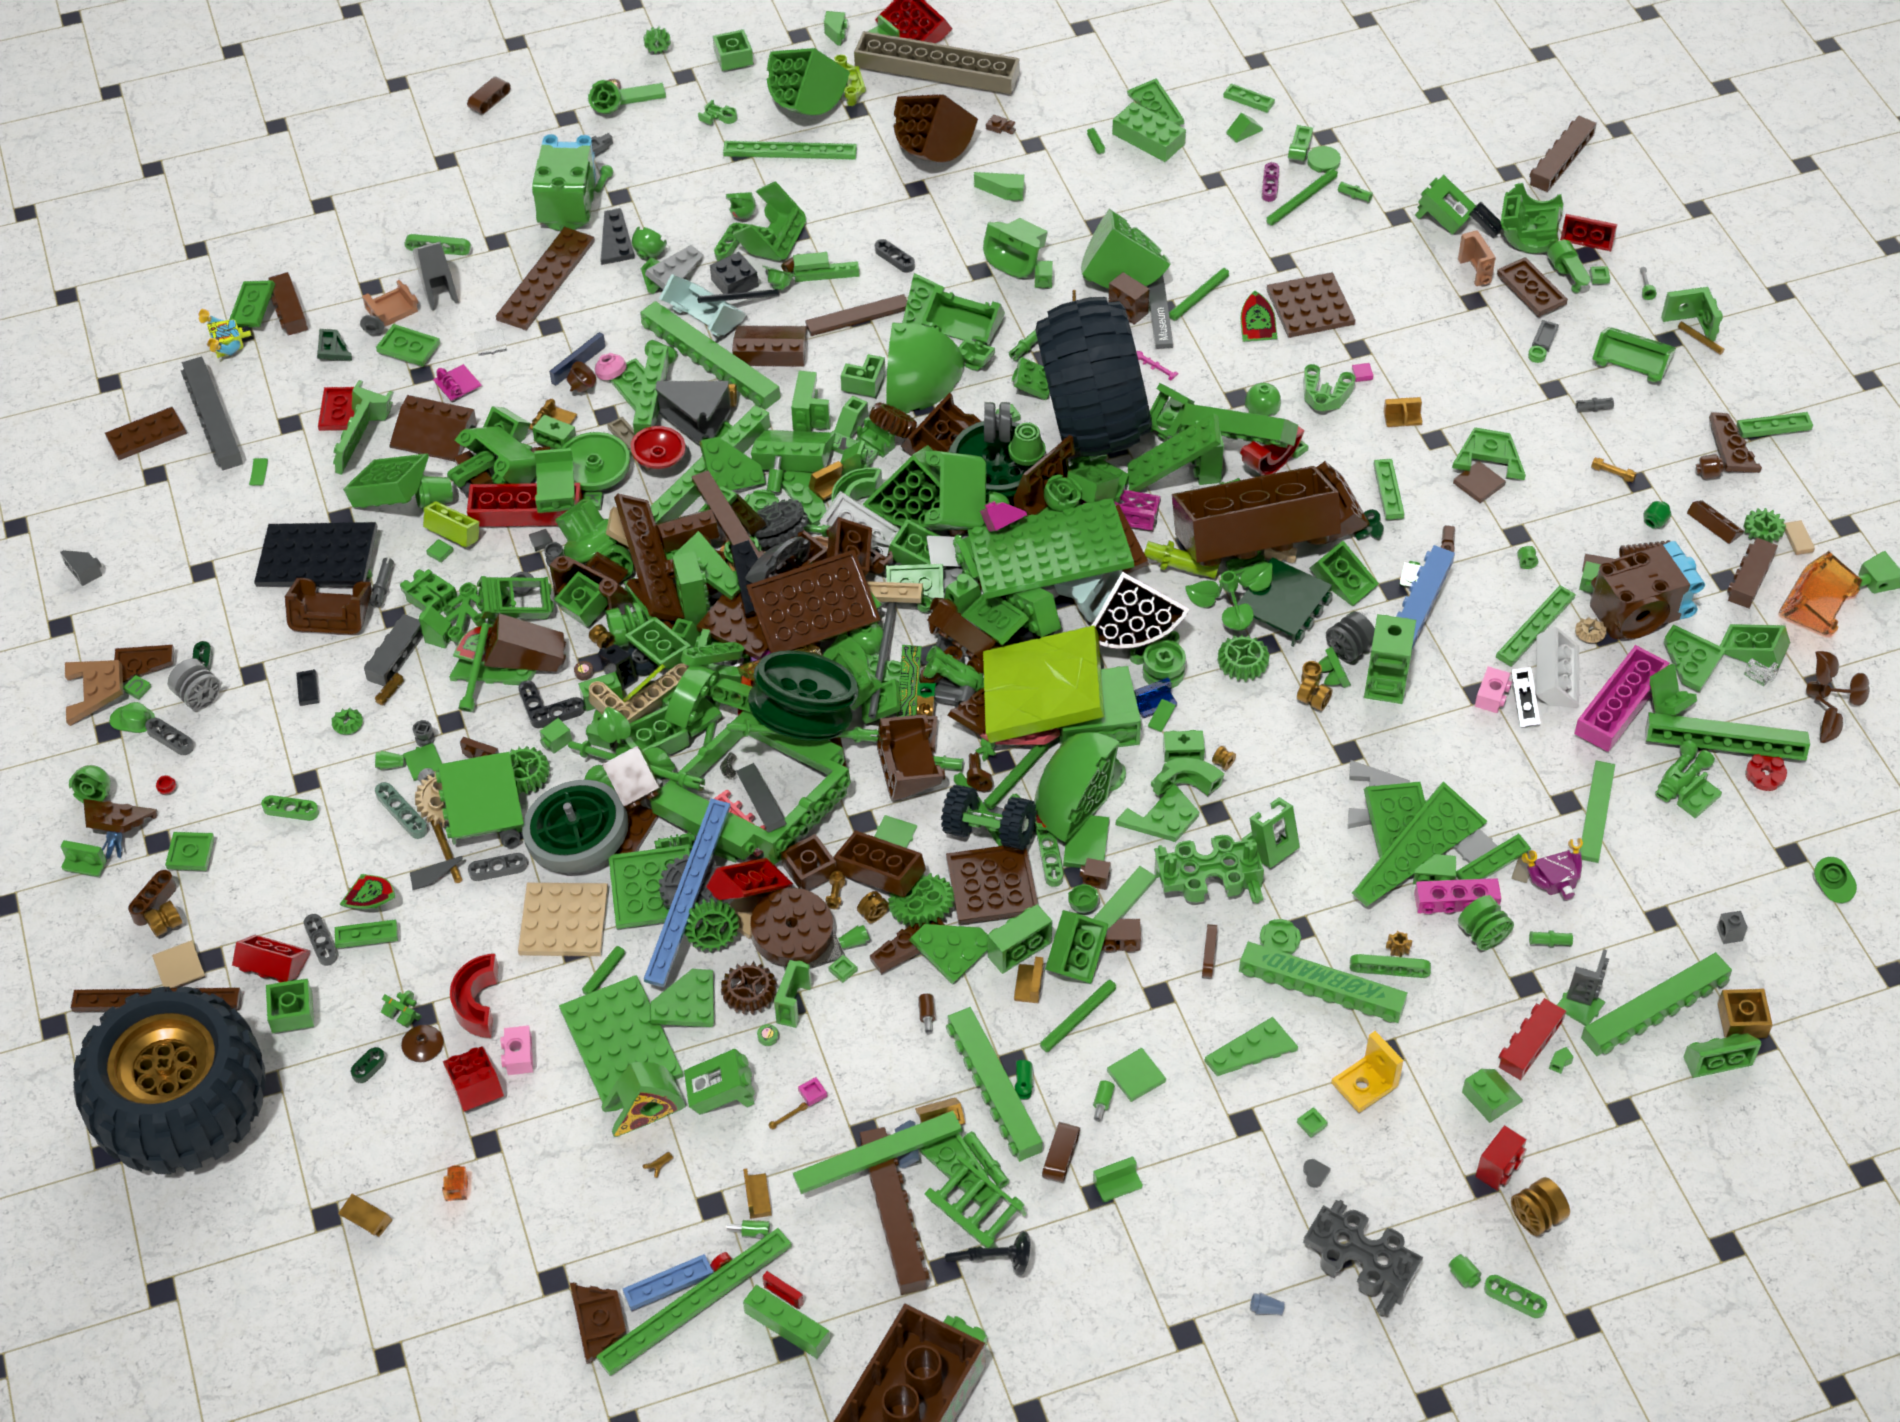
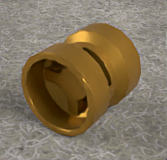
(600, 636)
(1312, 670)

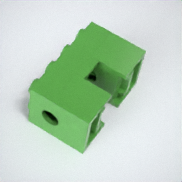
(1390, 658)

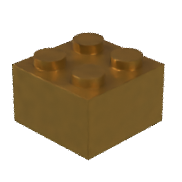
(1745, 1012)

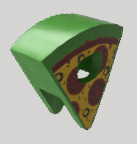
(646, 1087)

